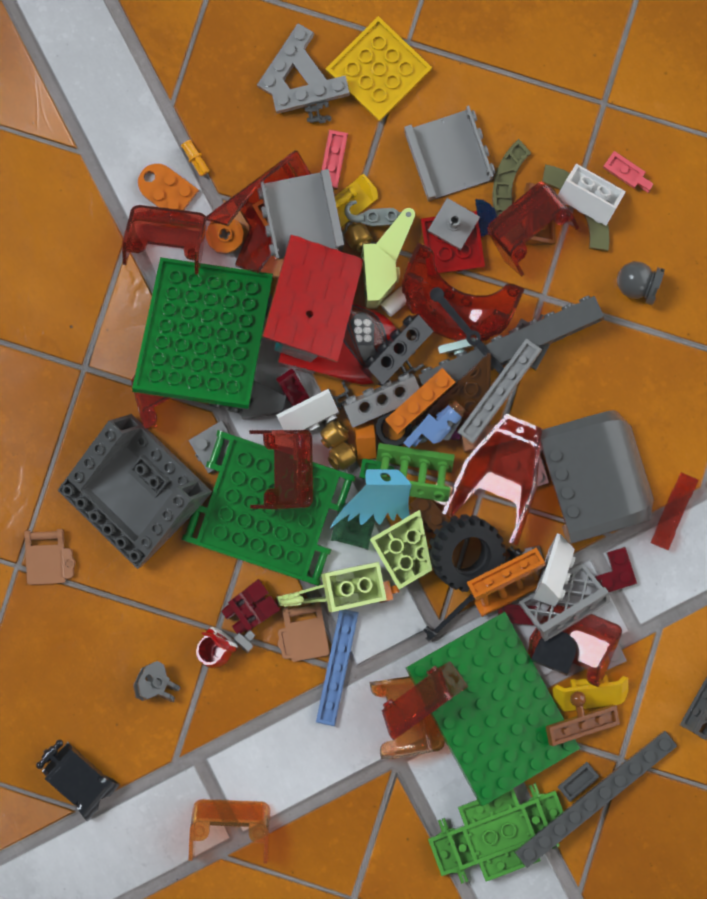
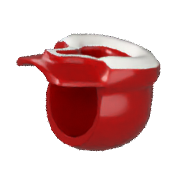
(215, 648)

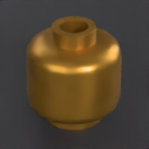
(357, 236)
(334, 434)
(342, 456)

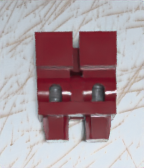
(252, 594)

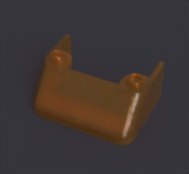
(230, 813)

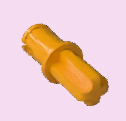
(195, 158)

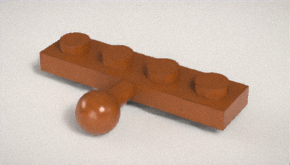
(583, 723)

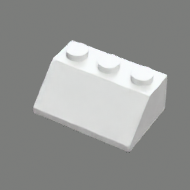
(591, 194)
(309, 413)
(555, 573)

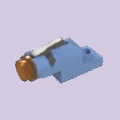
(438, 428)

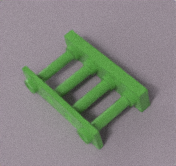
(422, 459)

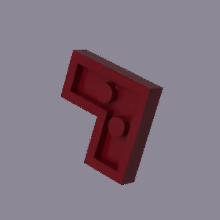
(621, 574)

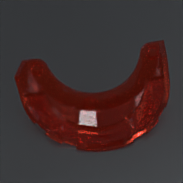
(482, 313)

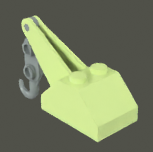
(380, 258)

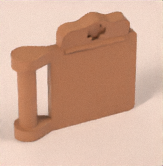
(48, 562)
(303, 638)

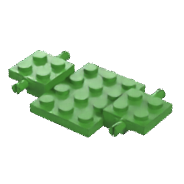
(493, 833)

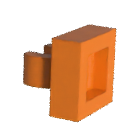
(389, 590)

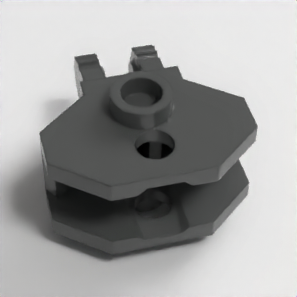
(155, 683)

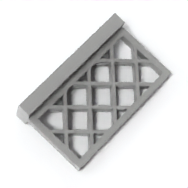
(576, 611)

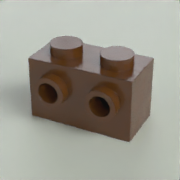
(430, 513)

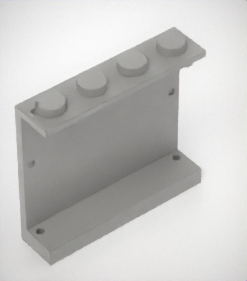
(449, 154)
(300, 208)

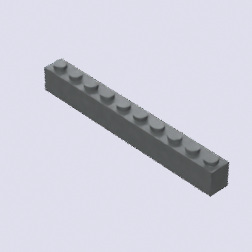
(541, 333)

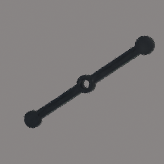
(437, 295)
(431, 633)

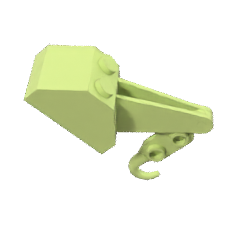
(344, 588)

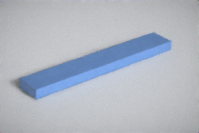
(337, 667)

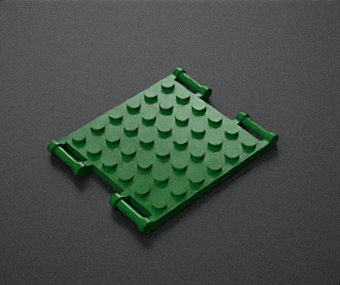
(265, 537)

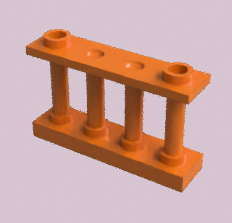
(507, 582)

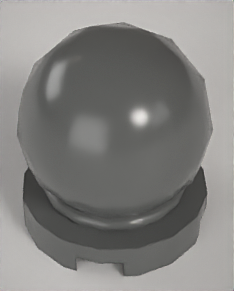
(639, 281)

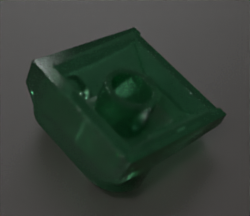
(352, 532)

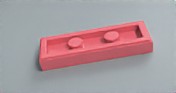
(334, 155)

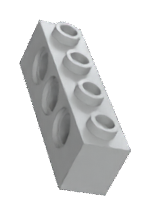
(377, 409)

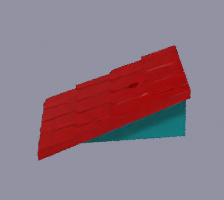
(313, 284)

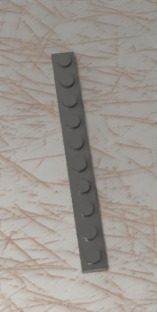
(595, 799)

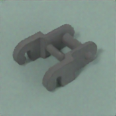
(322, 119)
(411, 368)
(341, 395)

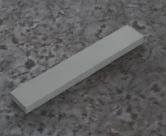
(499, 391)

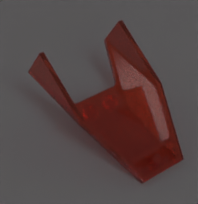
(255, 249)
(503, 465)

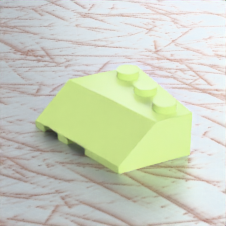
(404, 550)

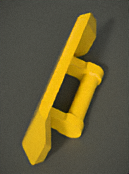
(360, 190)
(604, 695)

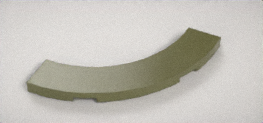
(505, 176)
(598, 232)

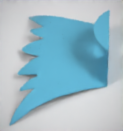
(379, 498)

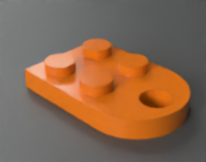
(167, 188)

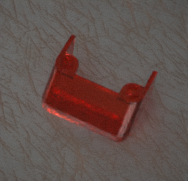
(525, 220)
(165, 228)
(291, 469)
(422, 699)

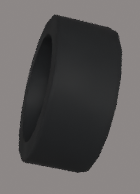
(379, 431)

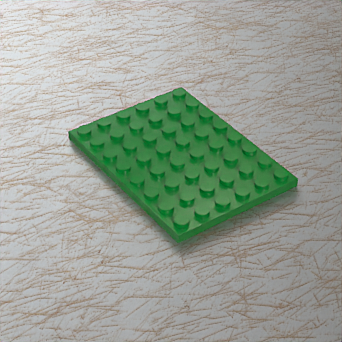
(203, 333)
(501, 716)

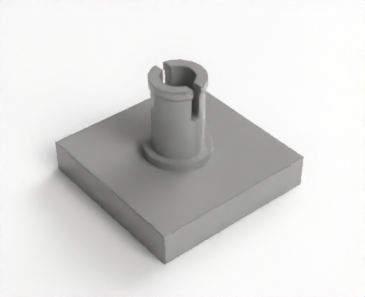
(453, 224)

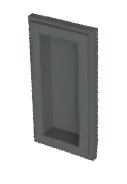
(578, 781)

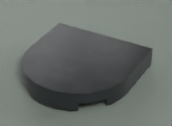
(556, 653)

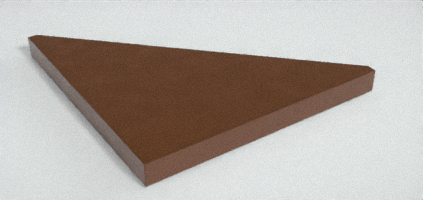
(466, 391)

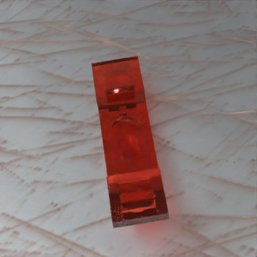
(673, 511)

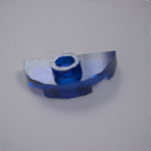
(487, 215)

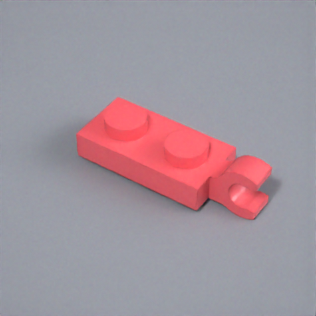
(627, 172)

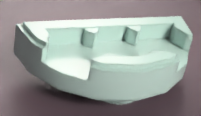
(456, 347)

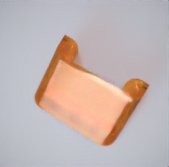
(418, 740)

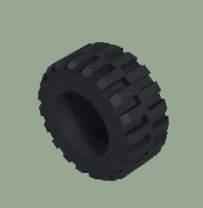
(448, 538)

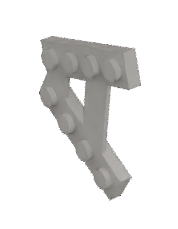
(292, 55)

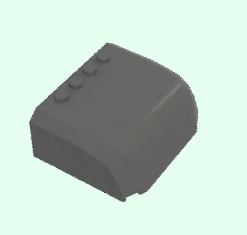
(597, 475)

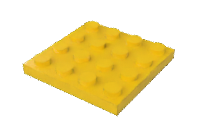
(379, 68)

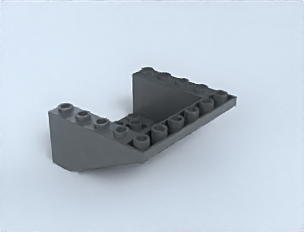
(133, 489)

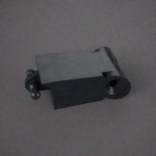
(76, 778)

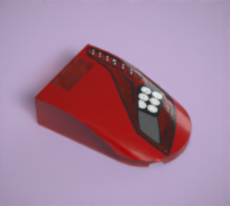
(363, 335)

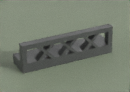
(697, 713)

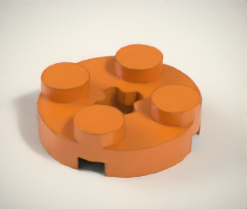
(221, 245)

